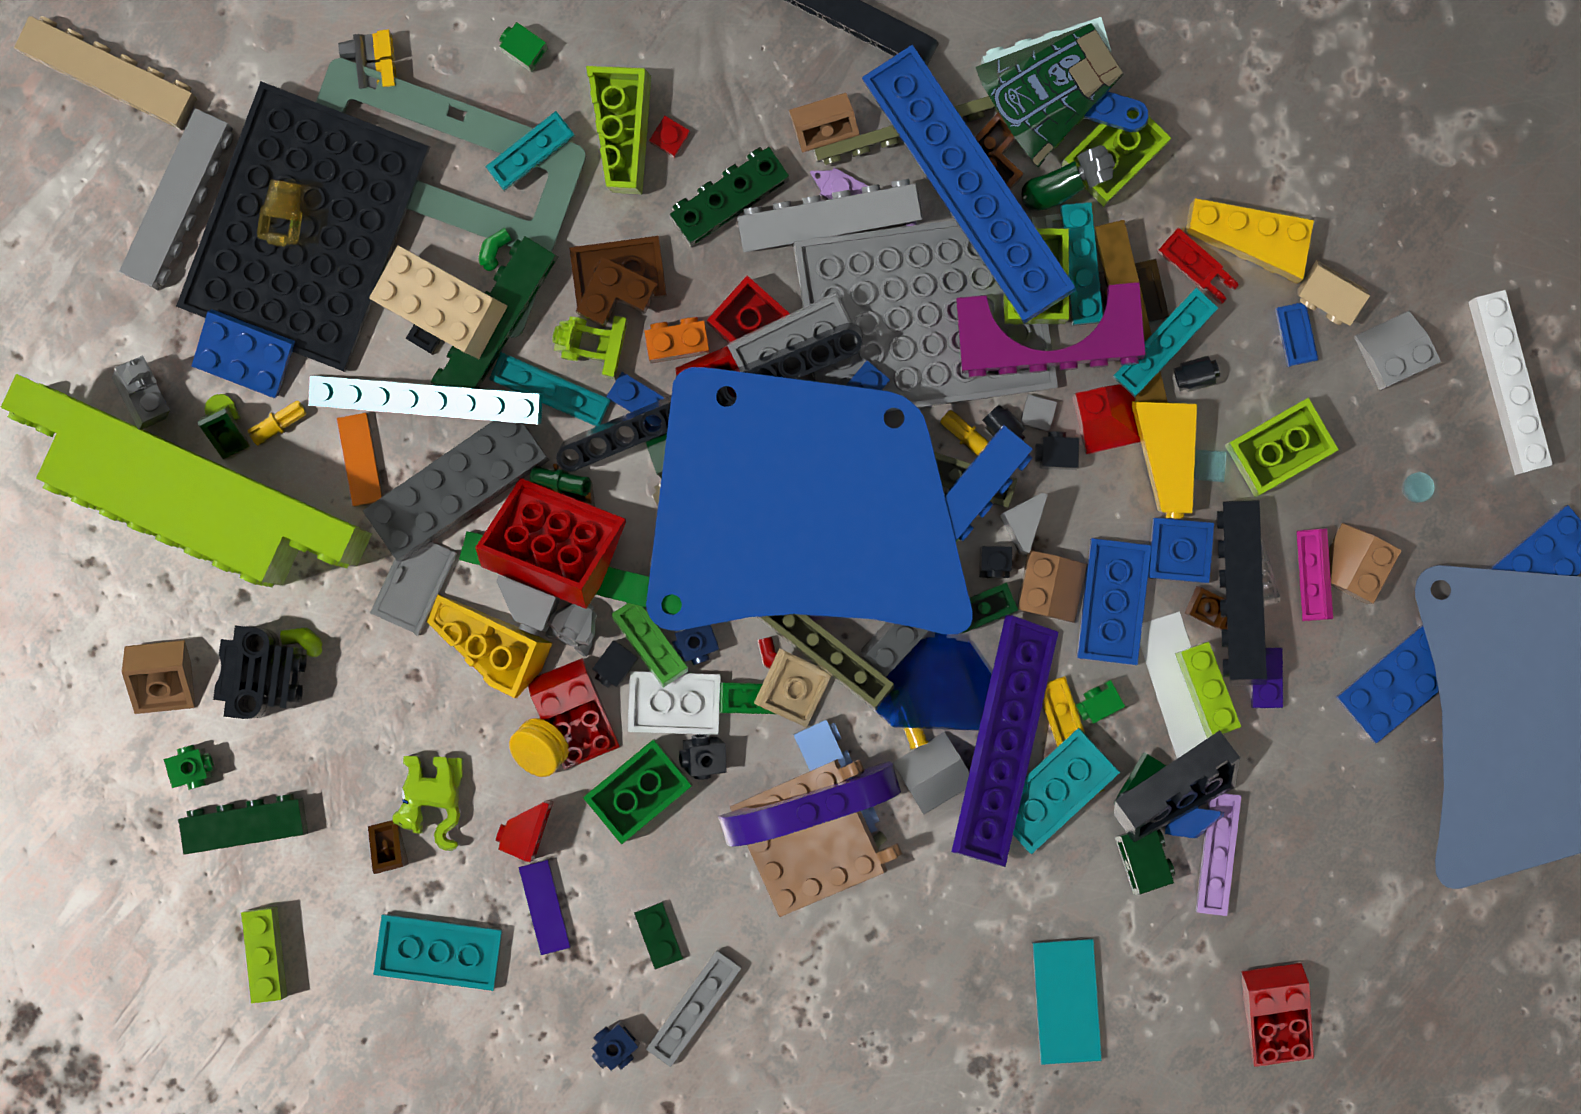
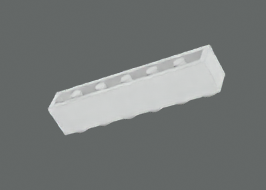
(1510, 382)

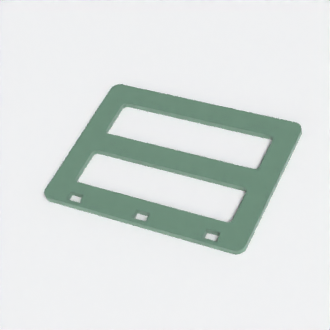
(477, 128)

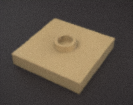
(792, 688)

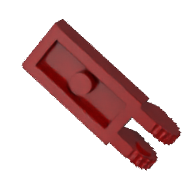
(1196, 264)

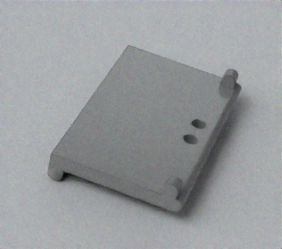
(411, 592)

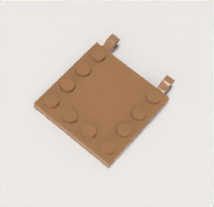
(821, 858)

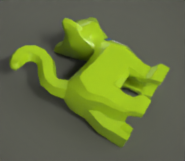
(434, 792)

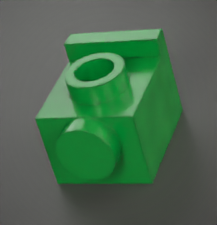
(1099, 703)

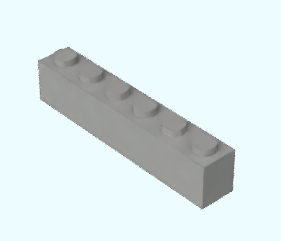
(176, 199)
(830, 217)

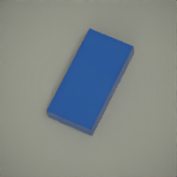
(1296, 334)

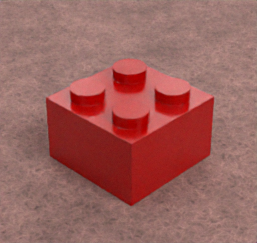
(745, 311)

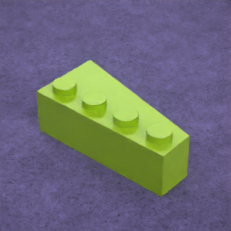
(621, 122)

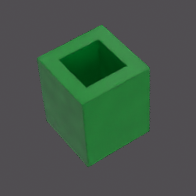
(522, 46)

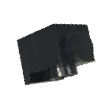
(995, 562)

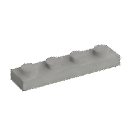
(693, 1008)

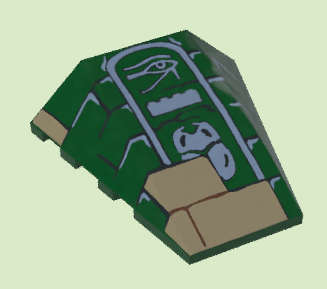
(1050, 87)

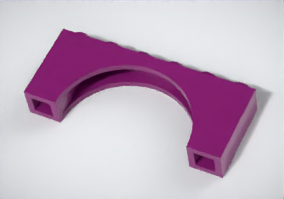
(1115, 338)

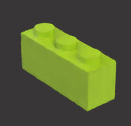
(1207, 689)
(264, 954)

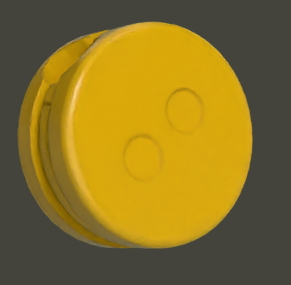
(538, 747)

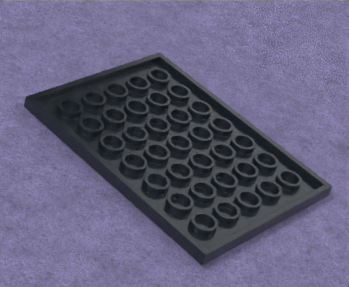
(351, 205)

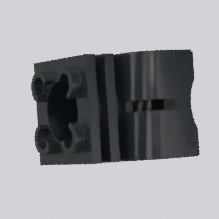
(265, 674)

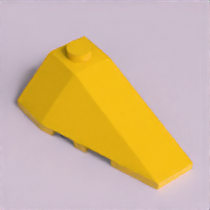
(496, 649)

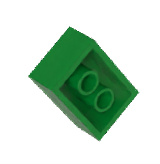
(637, 791)

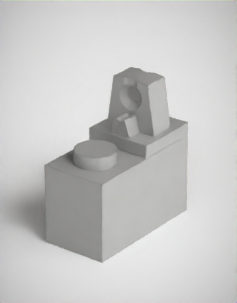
(140, 392)

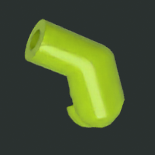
(304, 637)

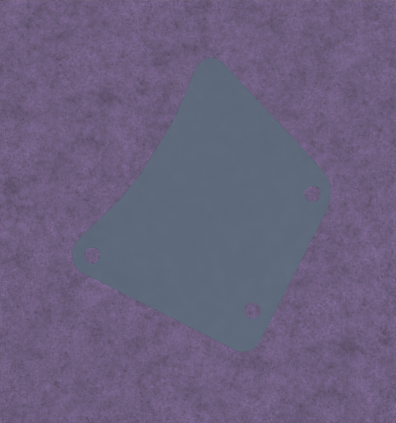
(1509, 719)

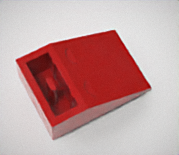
(573, 706)
(1278, 1014)

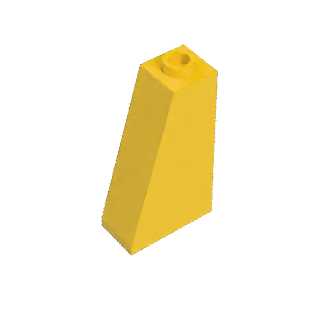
(1168, 446)

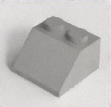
(1397, 349)
(528, 605)

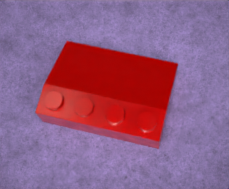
(551, 543)

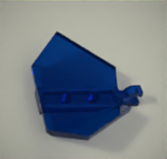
(937, 687)

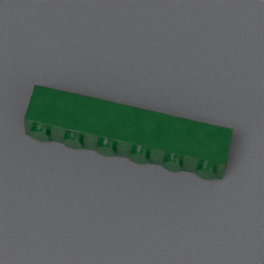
(514, 287)

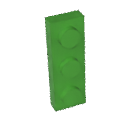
(650, 643)

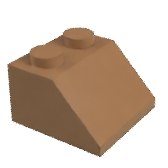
(1360, 563)
(1051, 586)
(158, 677)

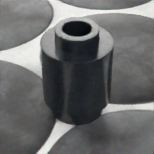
(1196, 374)
(1000, 417)

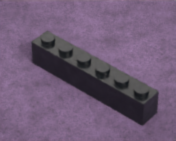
(1243, 593)

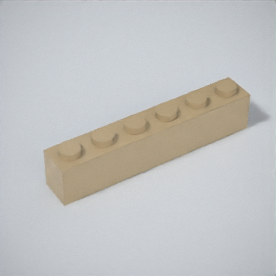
(105, 72)

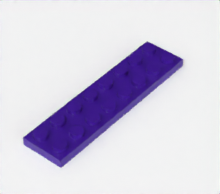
(1005, 741)

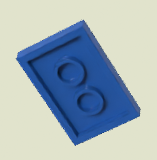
(243, 353)

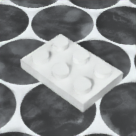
(681, 707)

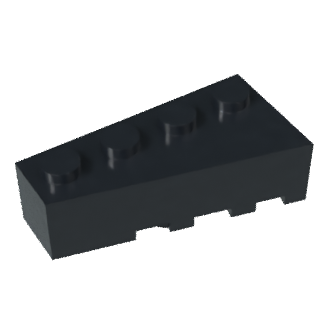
(1179, 787)

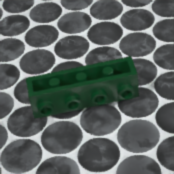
(728, 197)

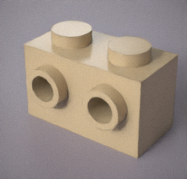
(1332, 294)

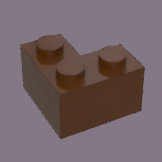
(995, 141)
(614, 284)

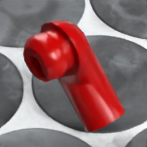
(767, 651)

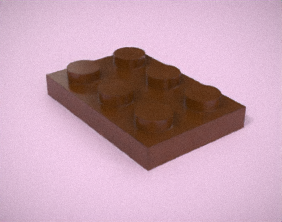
(637, 255)

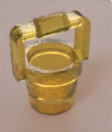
(281, 202)

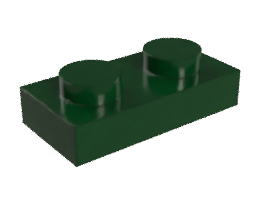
(658, 935)

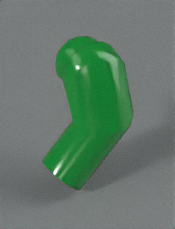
(489, 249)

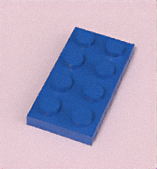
(1114, 601)

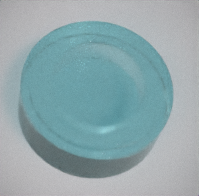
(1418, 487)

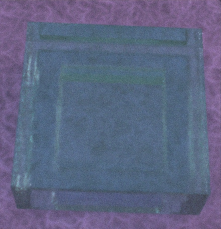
(1209, 466)

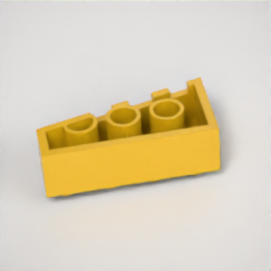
(1262, 237)

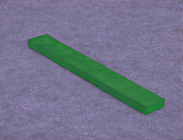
(616, 584)

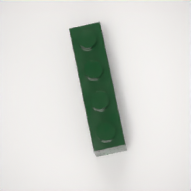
(244, 825)

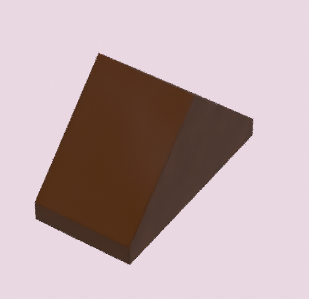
(386, 847)

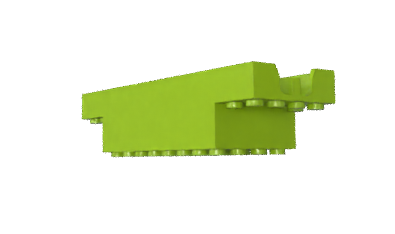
(177, 492)

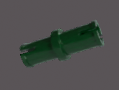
(560, 481)

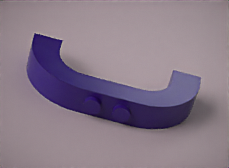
(804, 811)

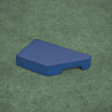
(1193, 823)

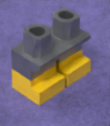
(374, 52)

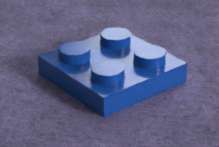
(1181, 550)

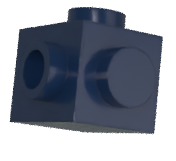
(695, 644)

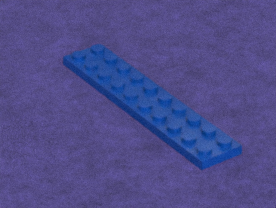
(968, 184)
(1407, 673)

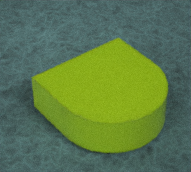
(220, 400)

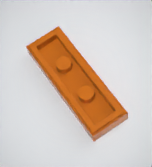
(359, 459)

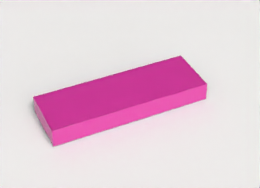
(1314, 574)

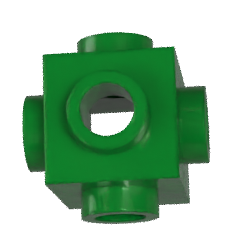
(179, 770)

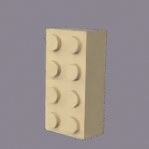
(438, 302)

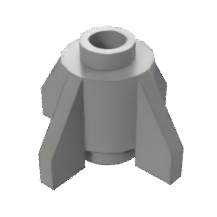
(573, 627)

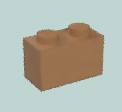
(824, 122)

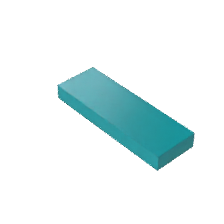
(530, 151)

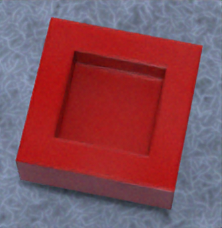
(669, 136)

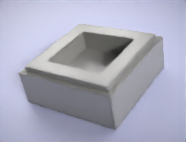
(1038, 413)

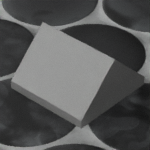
(1023, 522)
(933, 772)

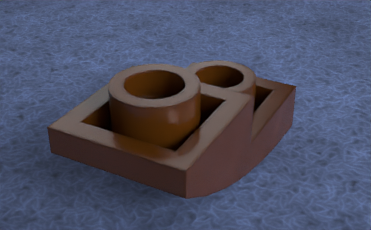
(1206, 608)

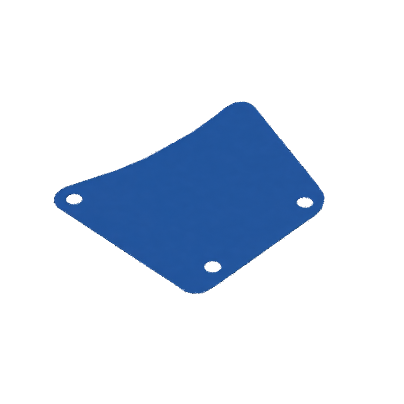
(801, 508)

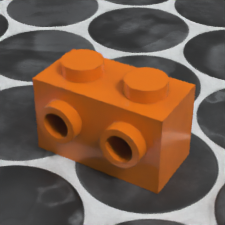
(676, 341)

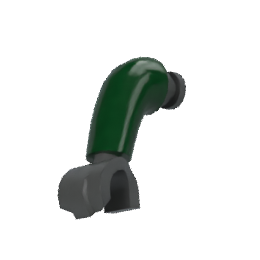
(1062, 184)

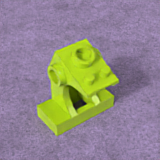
(568, 339)

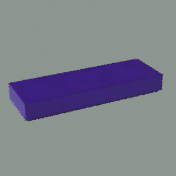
(544, 907)

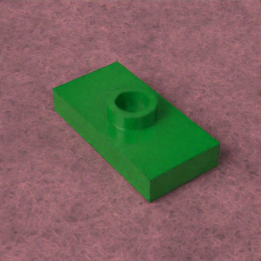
(740, 698)

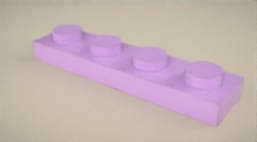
(1218, 857)

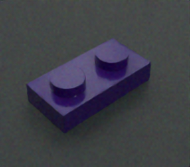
(1272, 693)

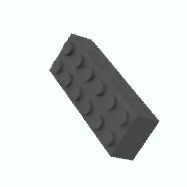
(454, 486)

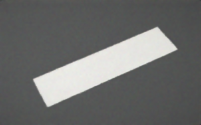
(1159, 643)

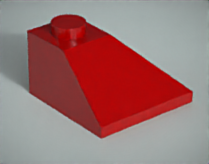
(1106, 418)
(524, 832)

